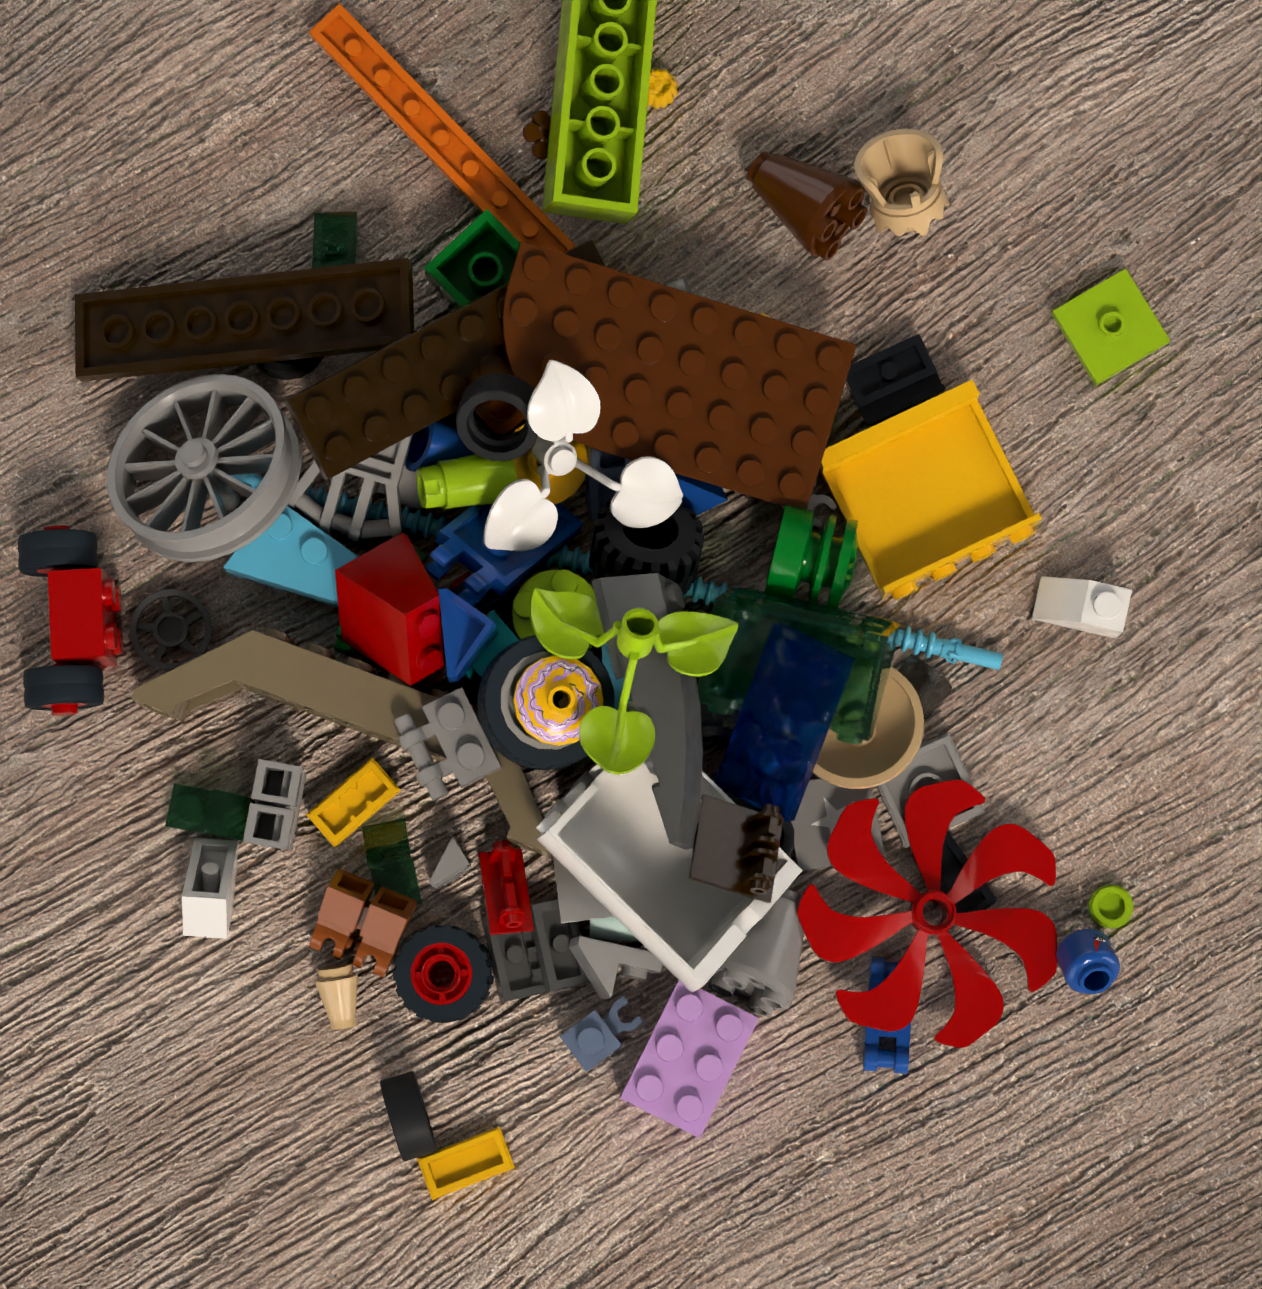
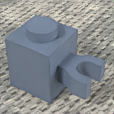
(595, 1038)

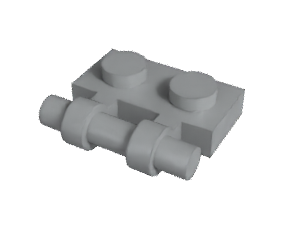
(461, 740)

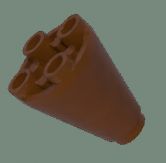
(809, 201)

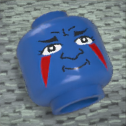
(1088, 961)

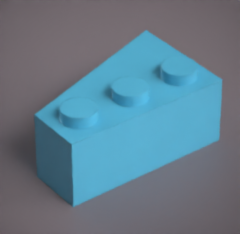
(293, 558)

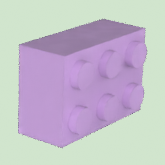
(689, 1058)

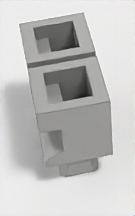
(277, 805)

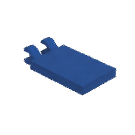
(491, 568)

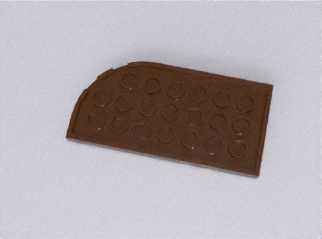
(680, 374)

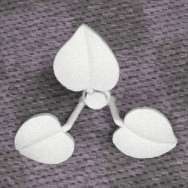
(558, 408)

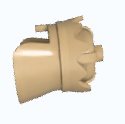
(903, 180)

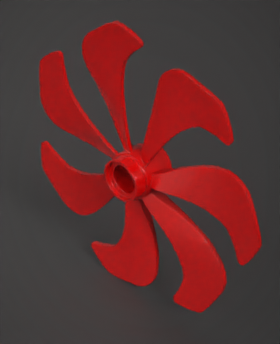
(1000, 852)

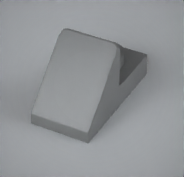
(602, 959)

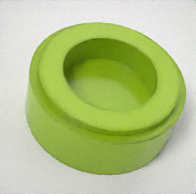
(1110, 906)

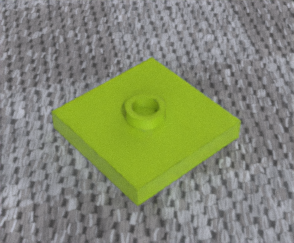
(1110, 327)

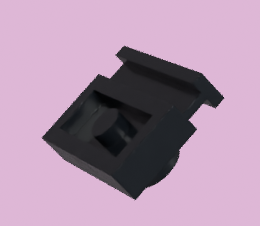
(893, 381)

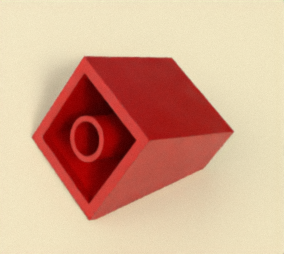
(391, 610)

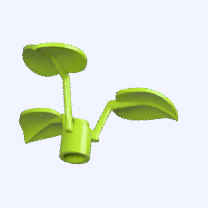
(694, 647)

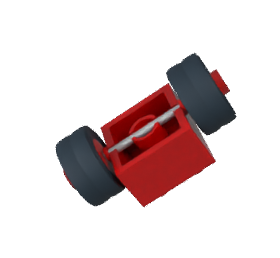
(80, 618)

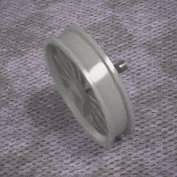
(204, 468)

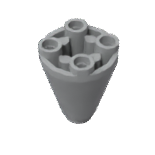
(766, 961)

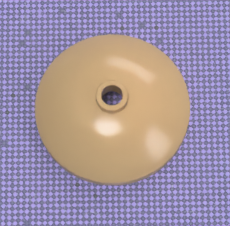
(890, 749)

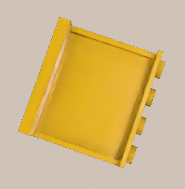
(927, 491)

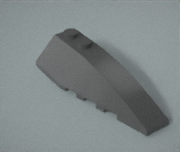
(665, 697)

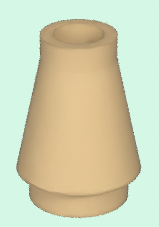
(339, 994)

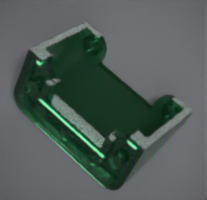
(857, 634)

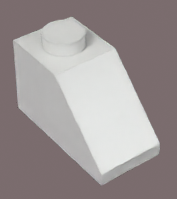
(1082, 605)
(210, 888)

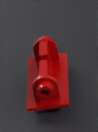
(505, 889)

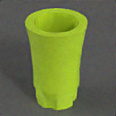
(463, 482)

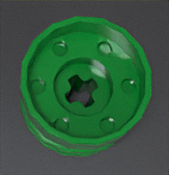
(812, 556)

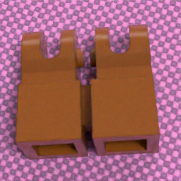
(380, 921)

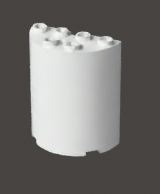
(619, 851)

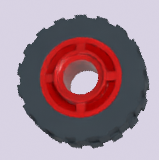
(416, 978)

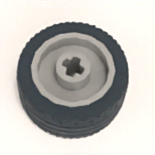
(498, 713)

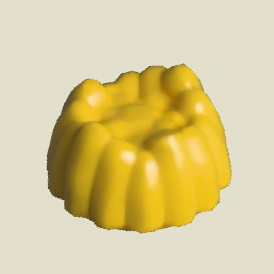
(661, 88)

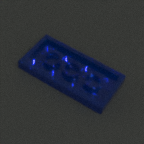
(784, 720)

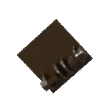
(737, 847)

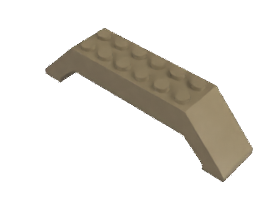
(330, 690)

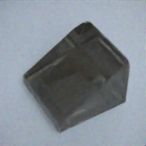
(928, 683)

